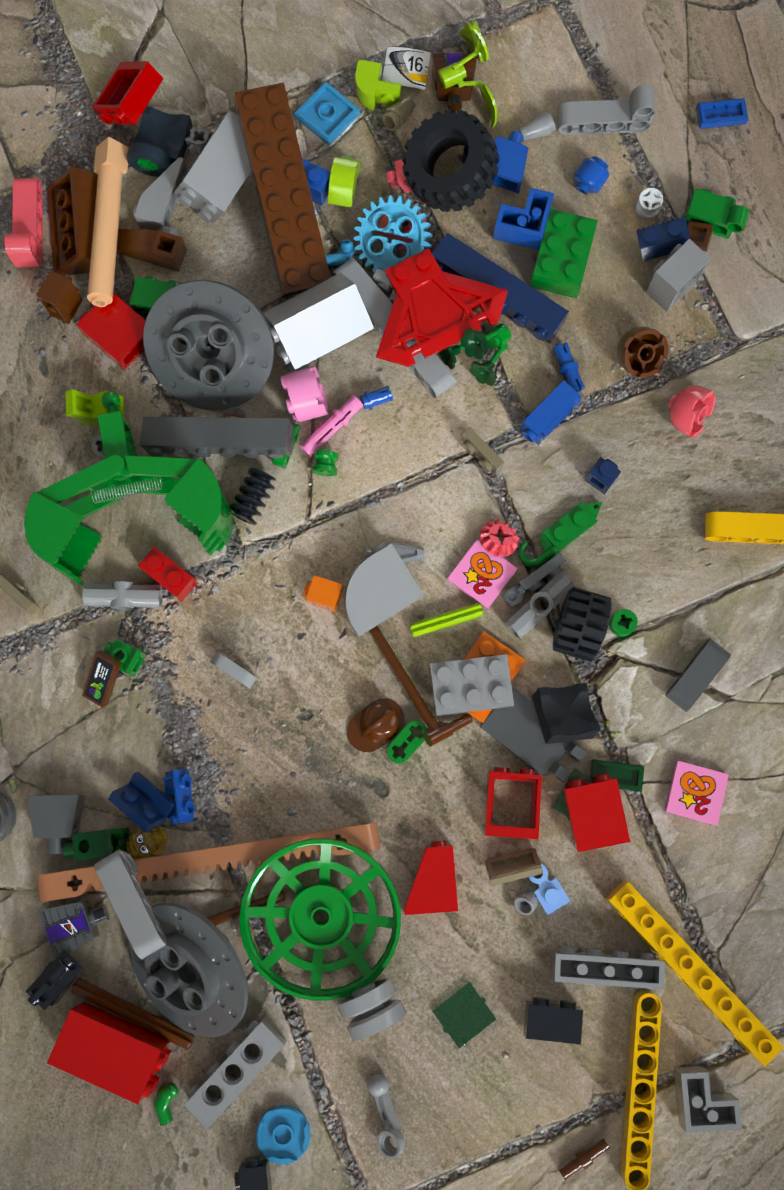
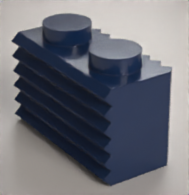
(662, 238)

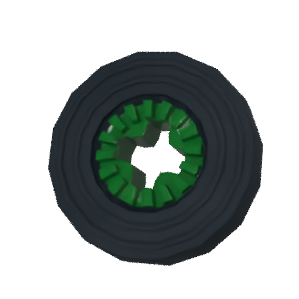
(148, 159)

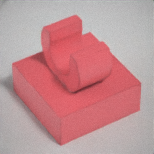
(397, 177)

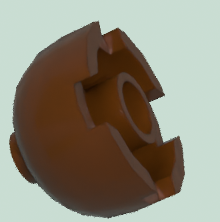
(642, 351)

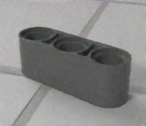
(698, 675)

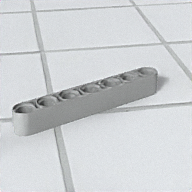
(428, 371)

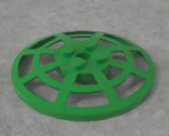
(318, 934)

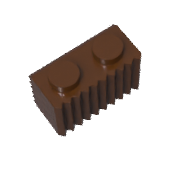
(59, 296)

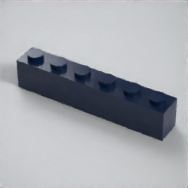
(522, 304)

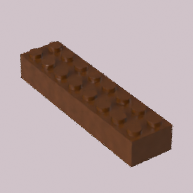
(282, 188)

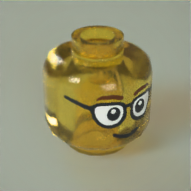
(147, 844)

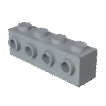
(607, 969)

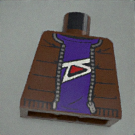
(453, 94)

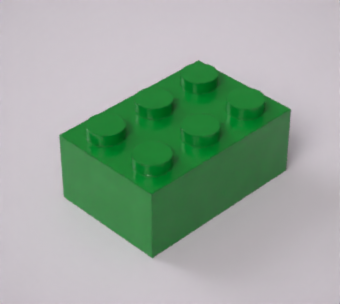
(563, 253)

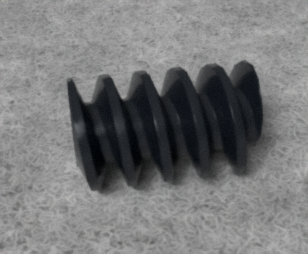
(252, 495)

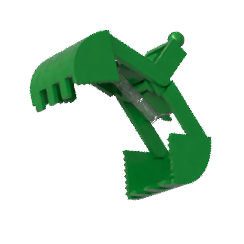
(188, 483)

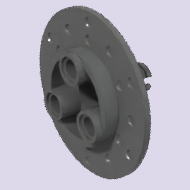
(221, 334)
(195, 976)

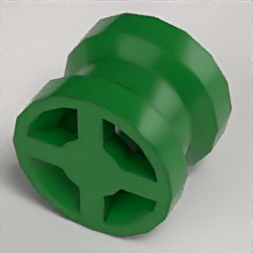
(325, 463)
(618, 625)

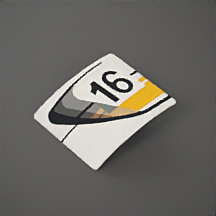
(406, 67)

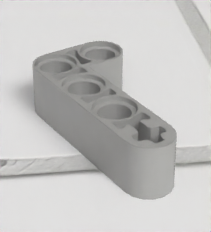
(608, 115)
(135, 914)

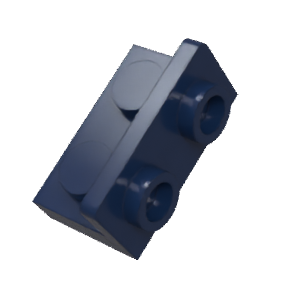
(142, 802)

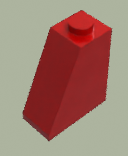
(434, 882)

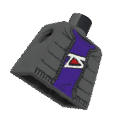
(72, 925)

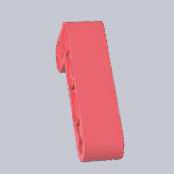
(26, 241)

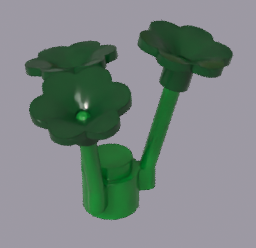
(475, 345)

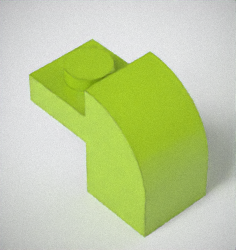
(371, 88)
(343, 181)
(87, 407)

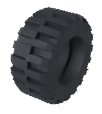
(435, 138)

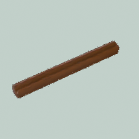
(132, 1013)

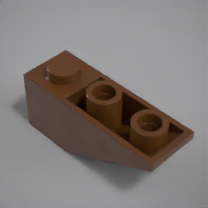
(152, 247)

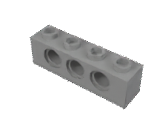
(209, 1108)

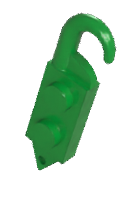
(562, 533)

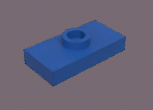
(722, 113)

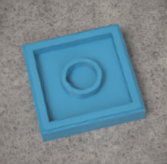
(327, 113)

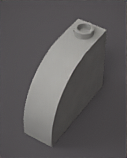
(378, 589)

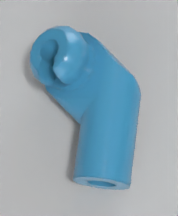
(344, 254)

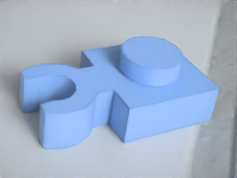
(549, 893)

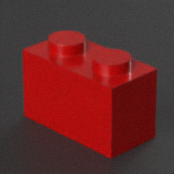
(167, 574)

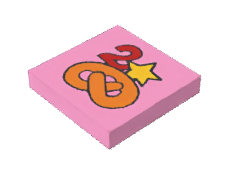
(482, 575)
(696, 793)

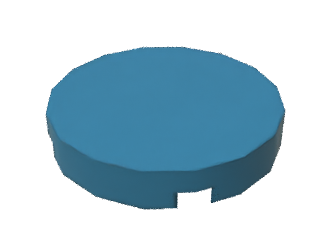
(283, 1134)

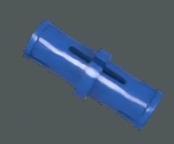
(568, 367)

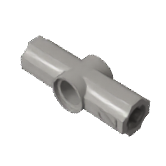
(122, 595)
(529, 616)

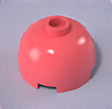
(690, 408)

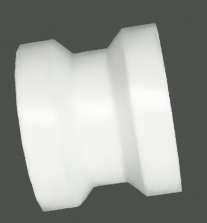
(654, 200)

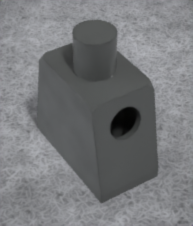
(55, 818)

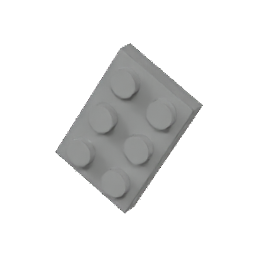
(471, 685)

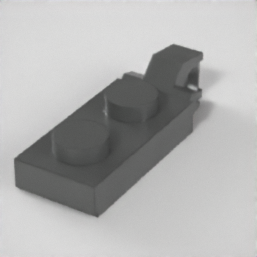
(532, 581)

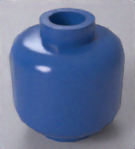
(591, 175)

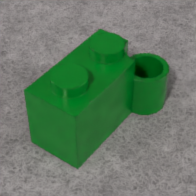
(718, 211)
(147, 292)

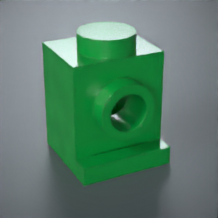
(132, 659)

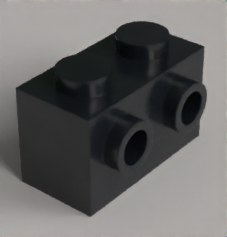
(553, 1021)

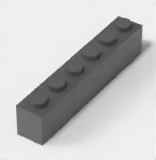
(217, 436)

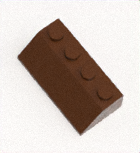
(72, 220)

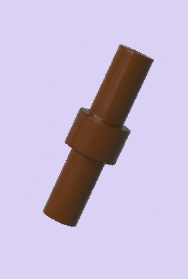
(584, 1159)

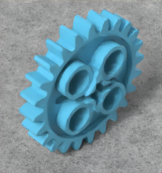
(397, 215)

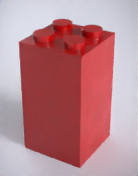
(110, 1052)

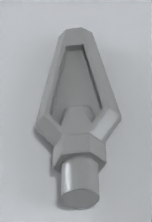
(406, 552)

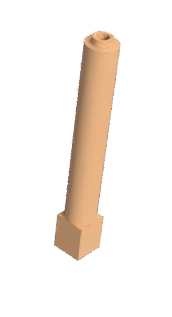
(110, 166)

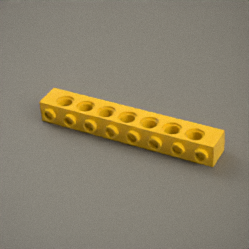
(694, 973)

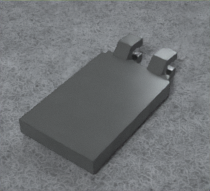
(521, 734)

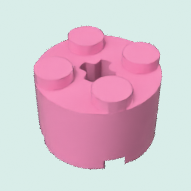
(305, 394)

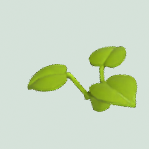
(456, 72)

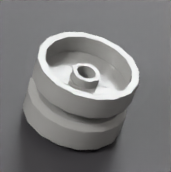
(372, 1011)

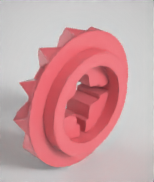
(491, 542)

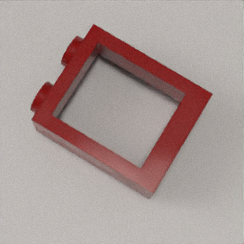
(127, 93)
(525, 775)

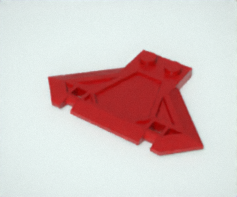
(433, 309)

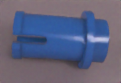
(376, 397)

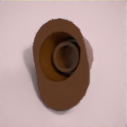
(375, 725)

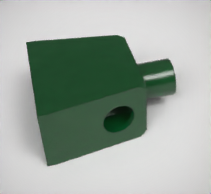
(96, 844)

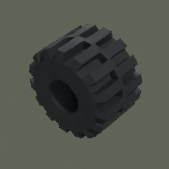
(582, 624)

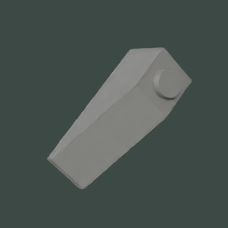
(158, 201)

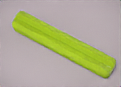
(446, 619)

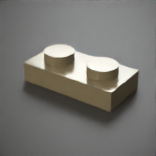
(487, 457)

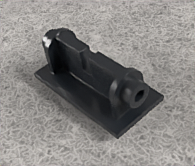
(53, 980)

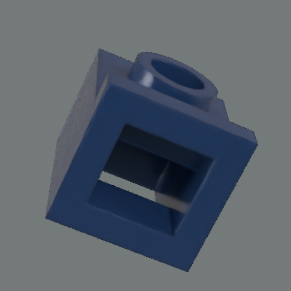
(603, 475)

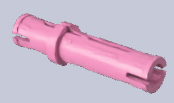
(332, 425)

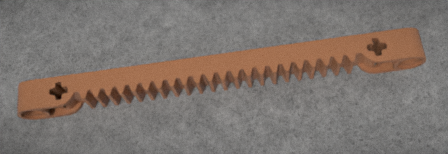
(61, 884)

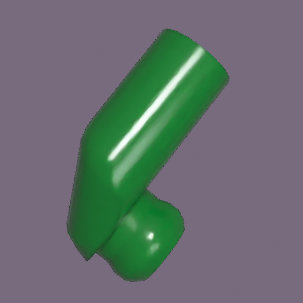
(162, 1102)

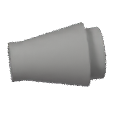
(538, 127)

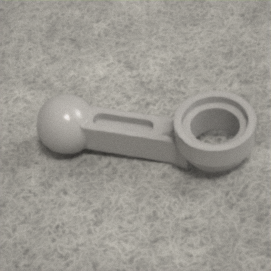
(378, 1087)

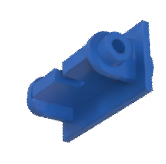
(179, 784)

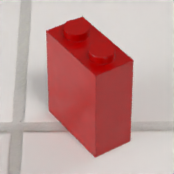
(115, 331)
(596, 812)

